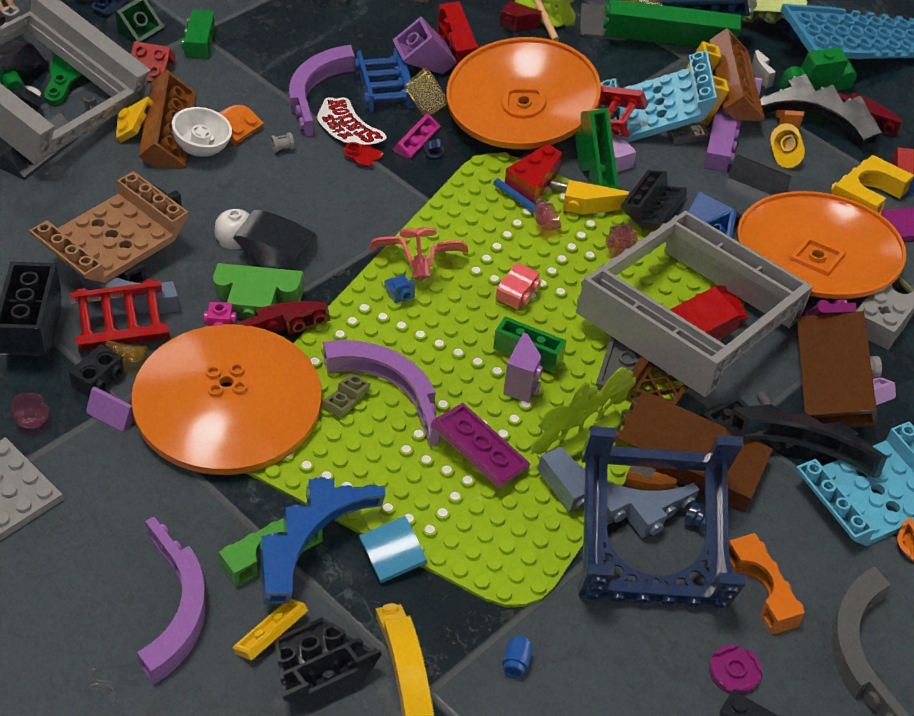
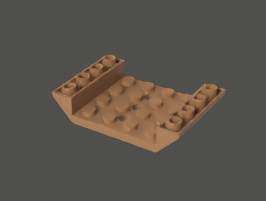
(137, 217)

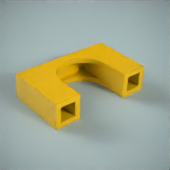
(720, 84)
(877, 174)

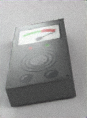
(689, 134)

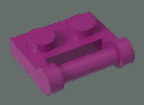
(825, 307)

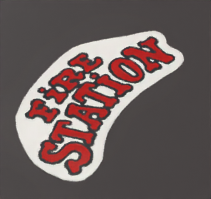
(343, 123)

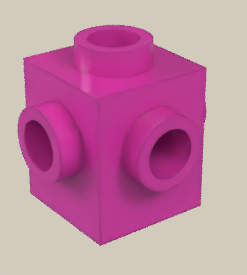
(220, 314)

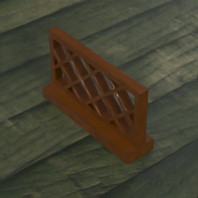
(643, 371)

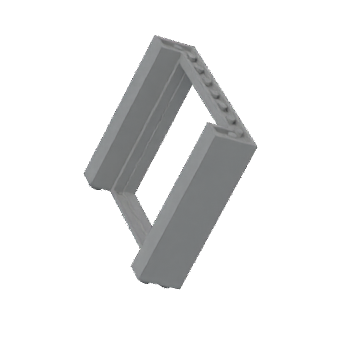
(87, 52)
(668, 338)

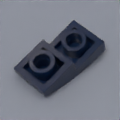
(107, 6)

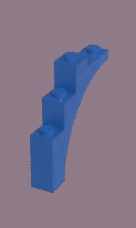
(301, 523)

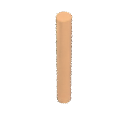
(547, 22)

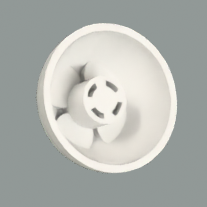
(201, 131)

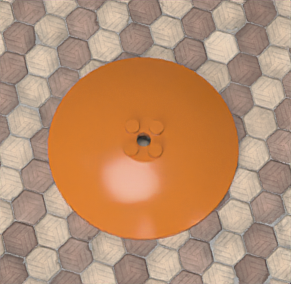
(855, 244)

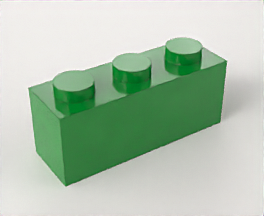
(198, 34)
(549, 346)

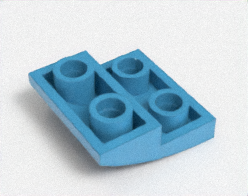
(393, 549)

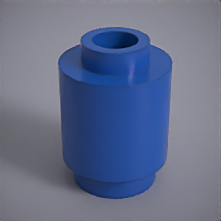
(517, 656)

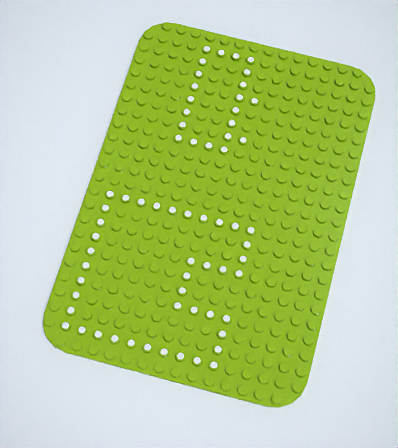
(486, 539)

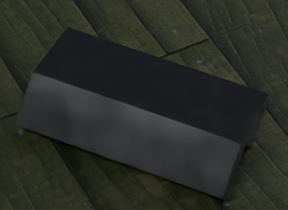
(653, 201)

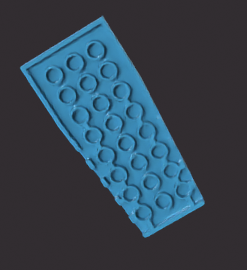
(856, 34)

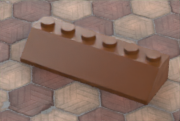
(735, 67)
(157, 142)

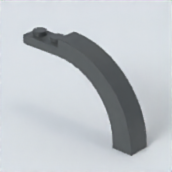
(847, 648)

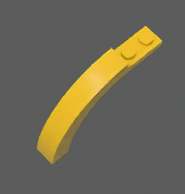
(406, 660)

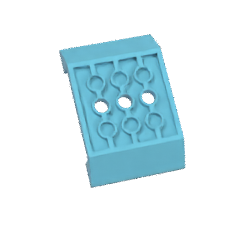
(684, 94)
(851, 495)

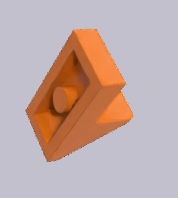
(790, 117)

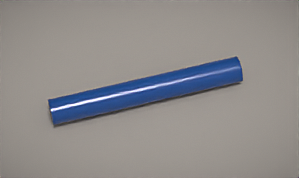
(514, 194)

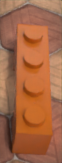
(781, 608)

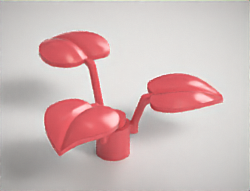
(420, 264)

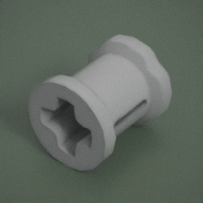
(10, 13)
(282, 142)

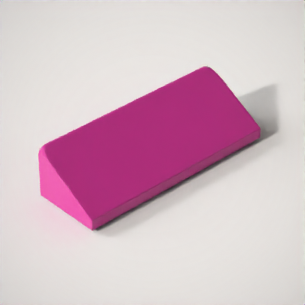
(416, 137)

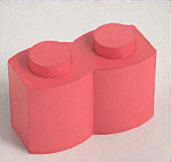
(518, 286)

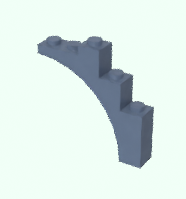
(642, 508)

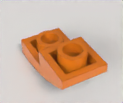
(657, 483)

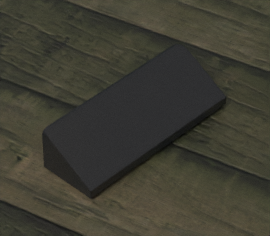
(759, 176)

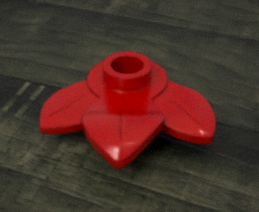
(362, 154)

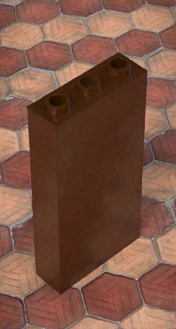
(837, 369)
(669, 427)

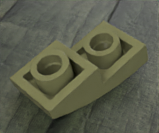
(347, 396)

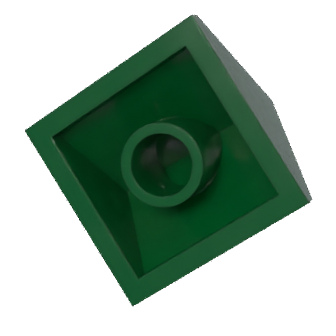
(137, 21)

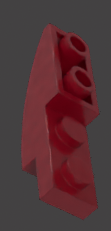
(885, 119)
(290, 316)

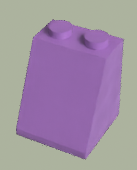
(423, 47)

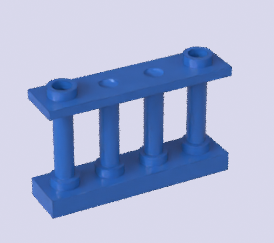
(400, 71)

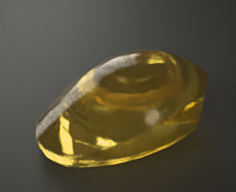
(129, 353)

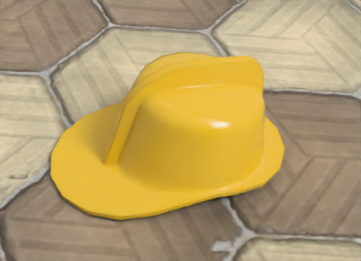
(787, 145)

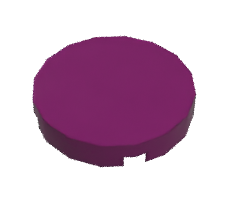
(735, 669)

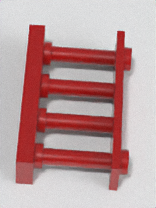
(622, 97)
(133, 333)

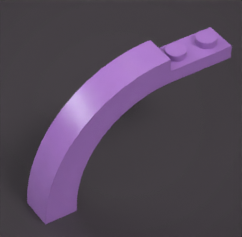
(311, 73)
(390, 365)
(179, 638)

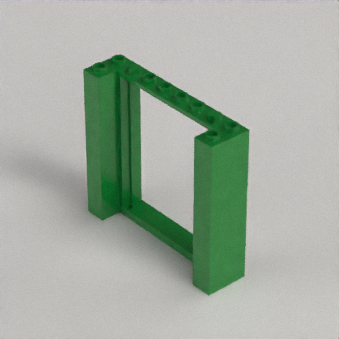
(666, 23)

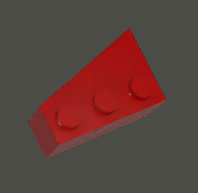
(455, 30)
(534, 172)

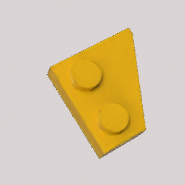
(131, 118)

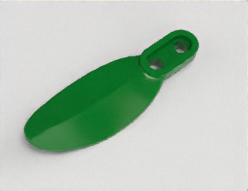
(62, 76)

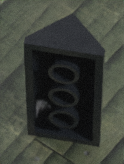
(19, 165)

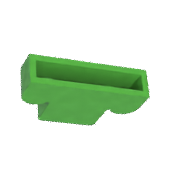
(256, 287)

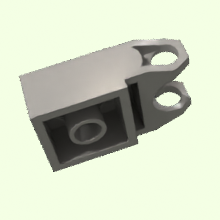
(887, 315)

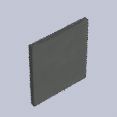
(592, 21)

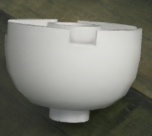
(227, 226)

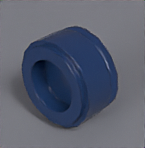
(433, 145)

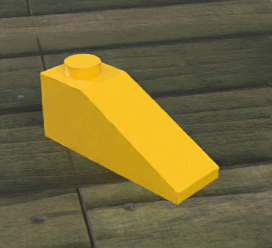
(590, 198)

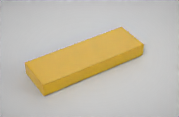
(269, 629)

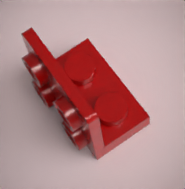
(153, 57)

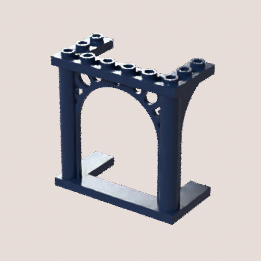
(720, 583)

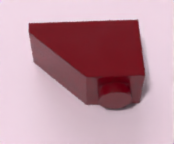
(520, 17)

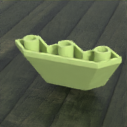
(770, 10)

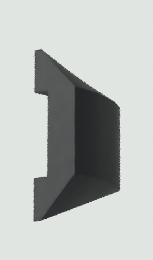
(20, 55)
(272, 239)
(321, 663)

